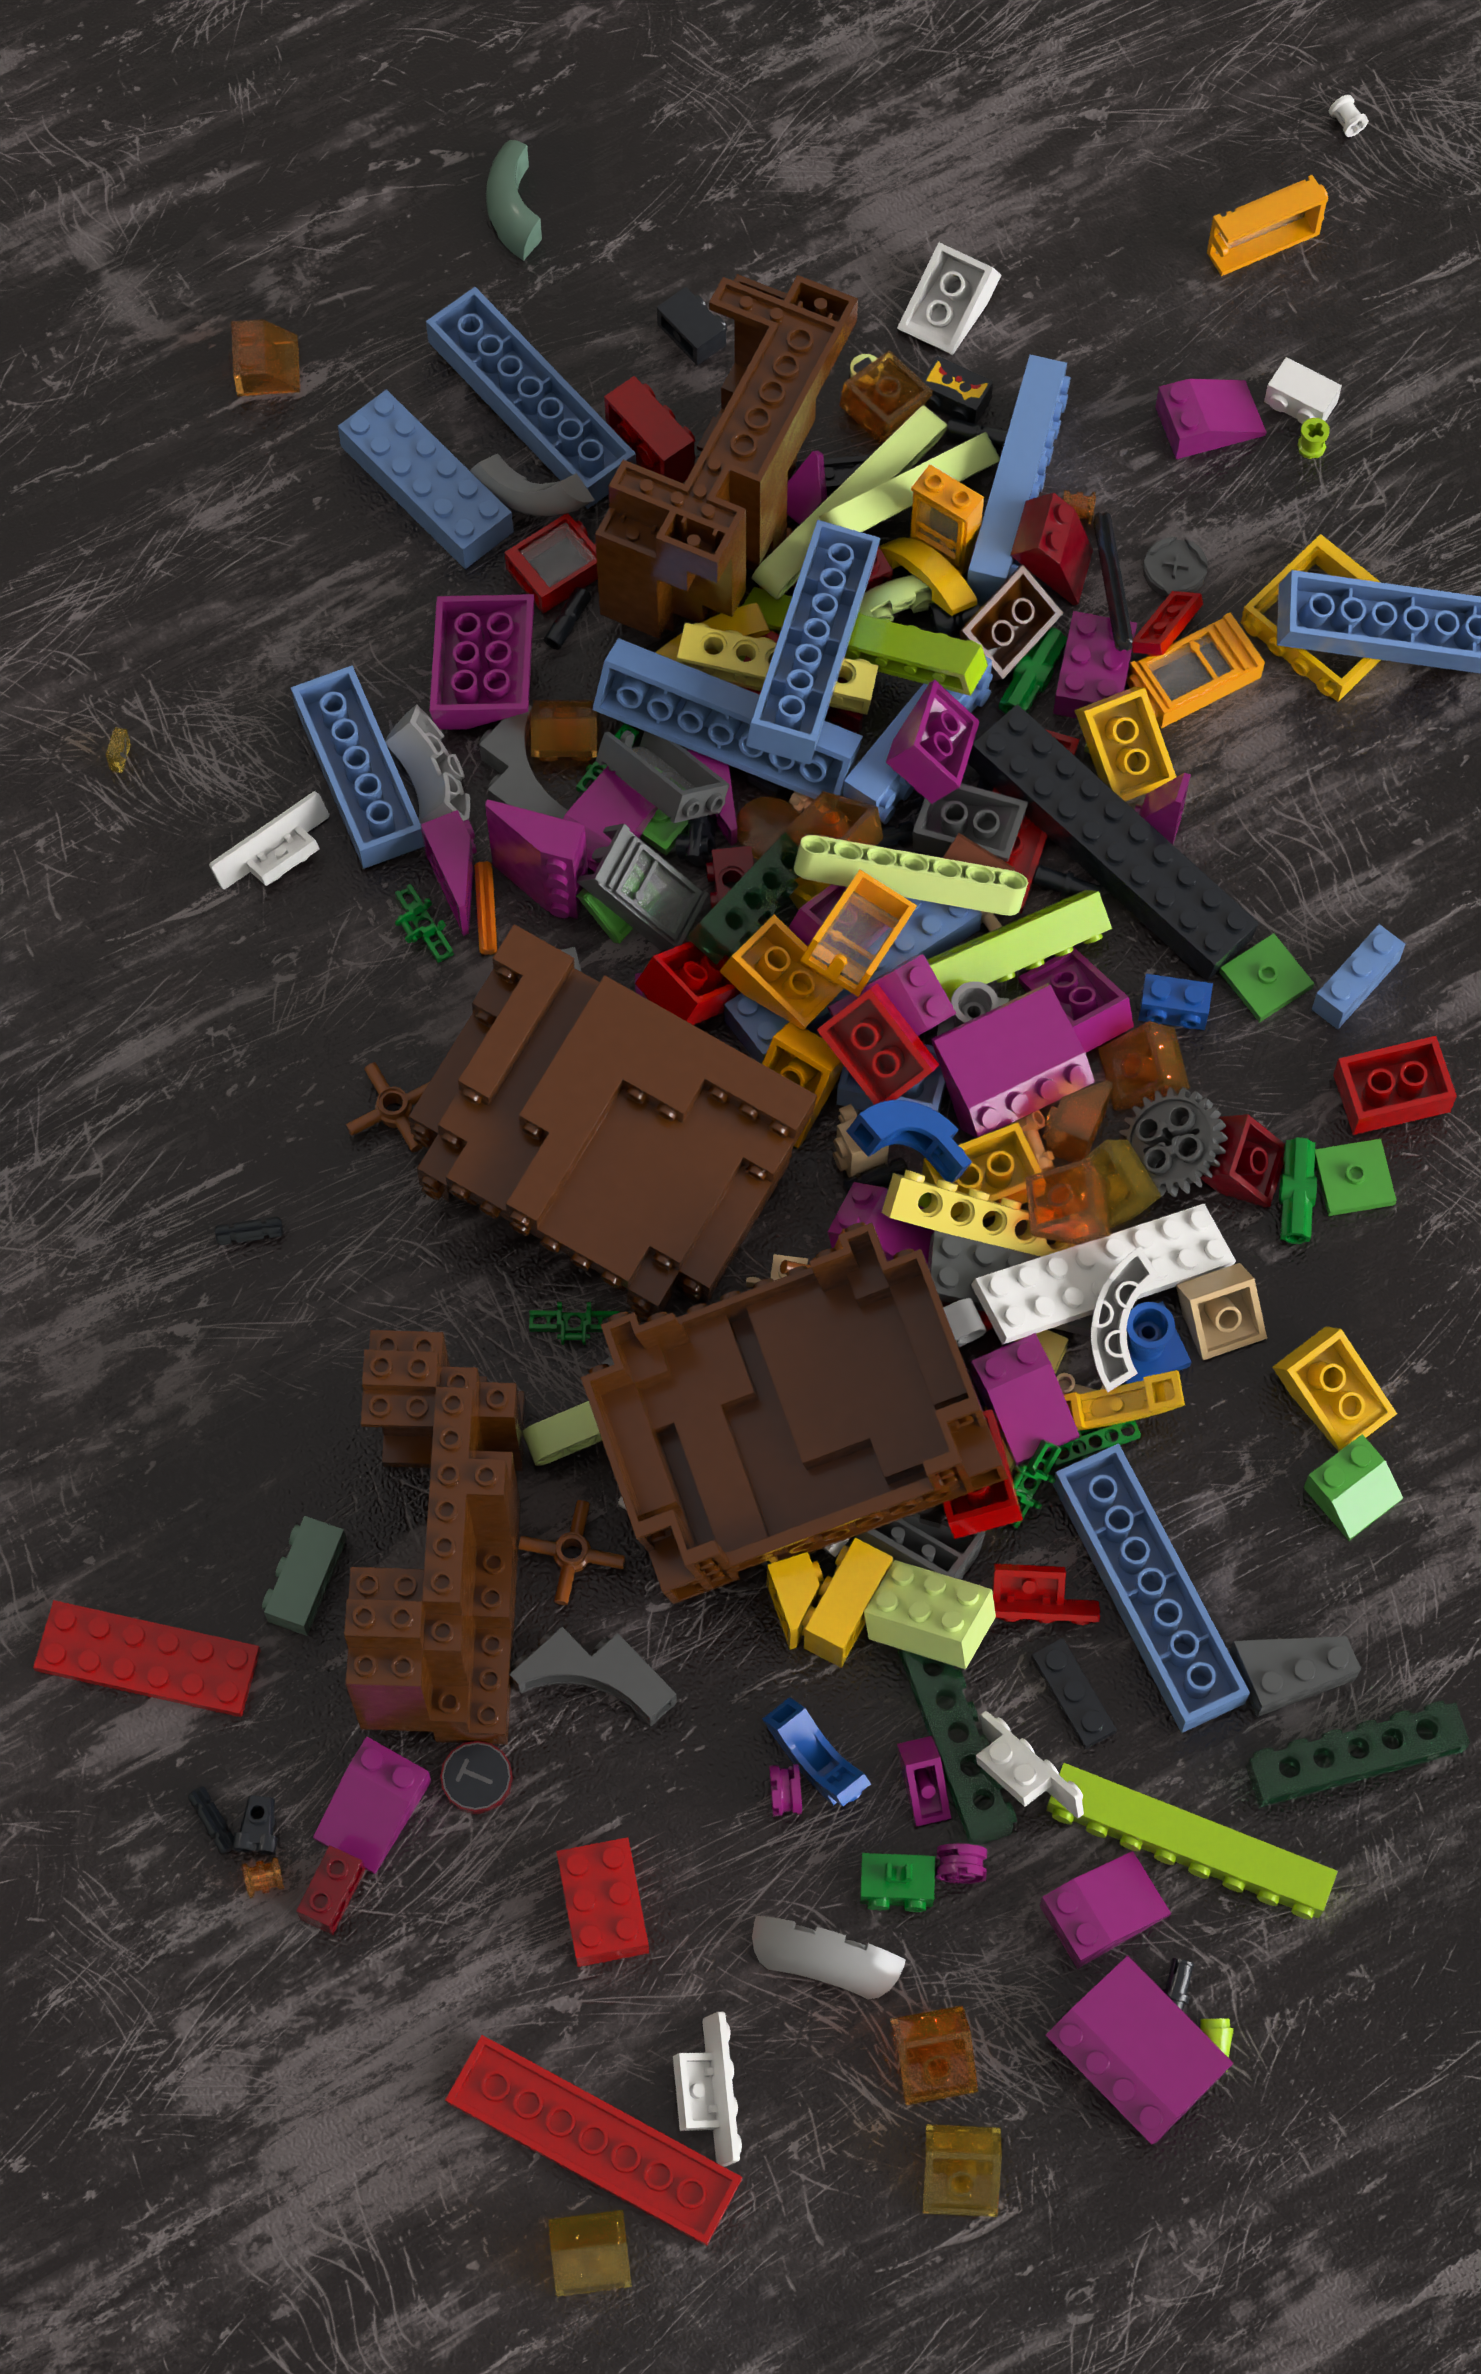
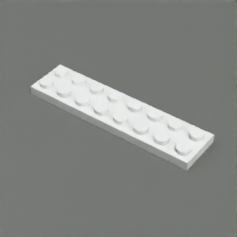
(1068, 1282)

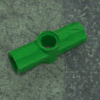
(1034, 671)
(1297, 1190)

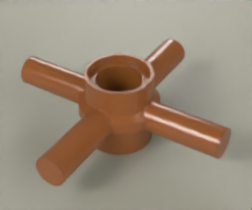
(387, 1096)
(567, 1565)

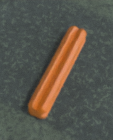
(485, 908)

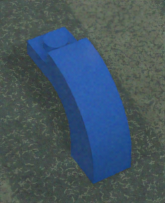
(911, 1126)
(816, 1757)

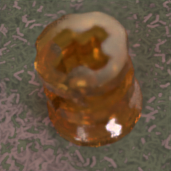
(1082, 504)
(262, 1877)

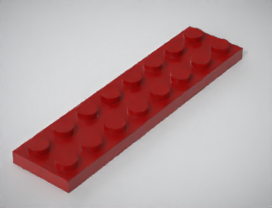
(594, 2140)

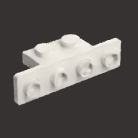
(274, 846)
(1021, 1770)
(706, 2090)

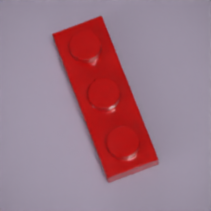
(1167, 623)

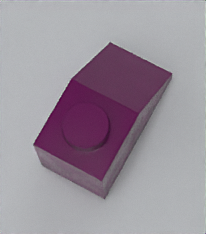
(807, 488)
(924, 1780)

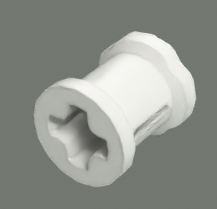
(1348, 115)

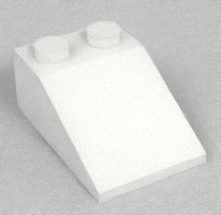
(948, 299)

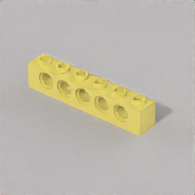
(726, 665)
(902, 1205)

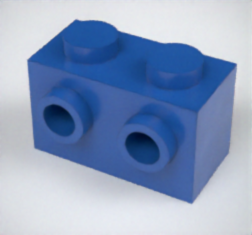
(1175, 1001)

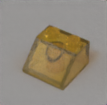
(1126, 1180)
(962, 2170)
(589, 2253)

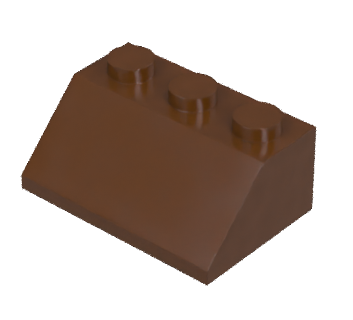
(1012, 621)

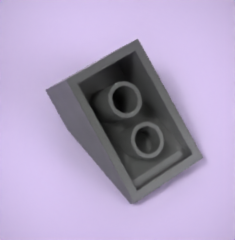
(975, 813)

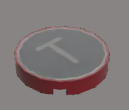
(476, 1777)

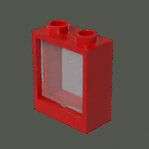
(554, 562)

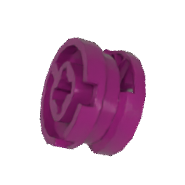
(785, 1790)
(961, 1863)

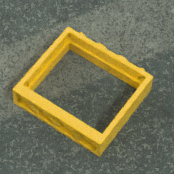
(1334, 563)

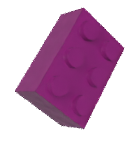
(1090, 664)

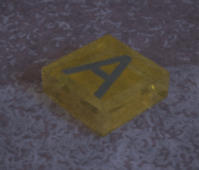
(118, 749)

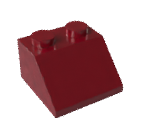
(1250, 1163)

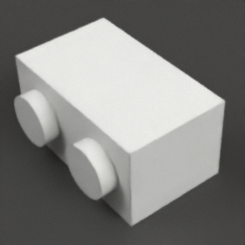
(1301, 392)

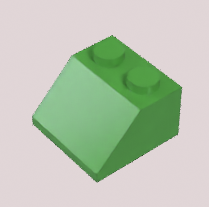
(1354, 1487)

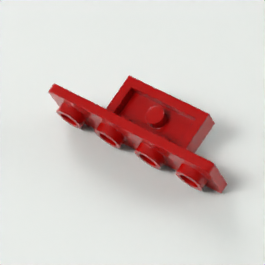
(1038, 1595)

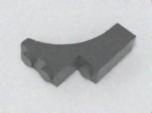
(516, 784)
(612, 1669)

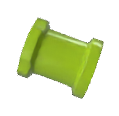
(1313, 437)

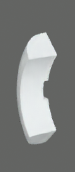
(1111, 1318)

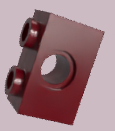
(726, 867)

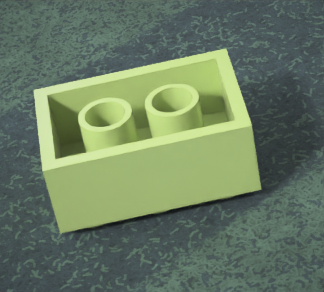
(930, 1614)

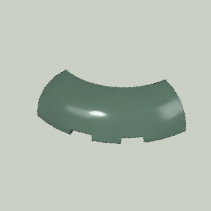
(512, 219)

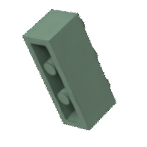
(304, 1575)

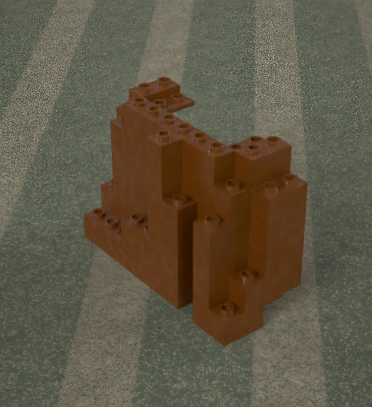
(687, 546)
(605, 1126)
(789, 1415)
(439, 1639)

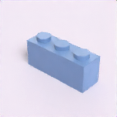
(1358, 976)

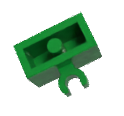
(897, 1881)

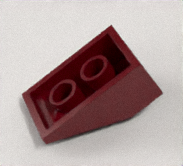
(1053, 545)

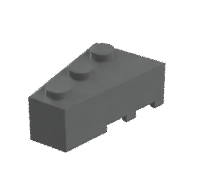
(926, 1545)
(1292, 1669)

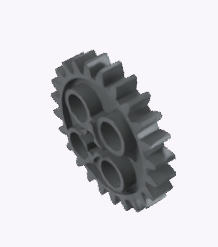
(1175, 1140)

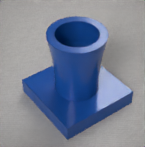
(1154, 1341)

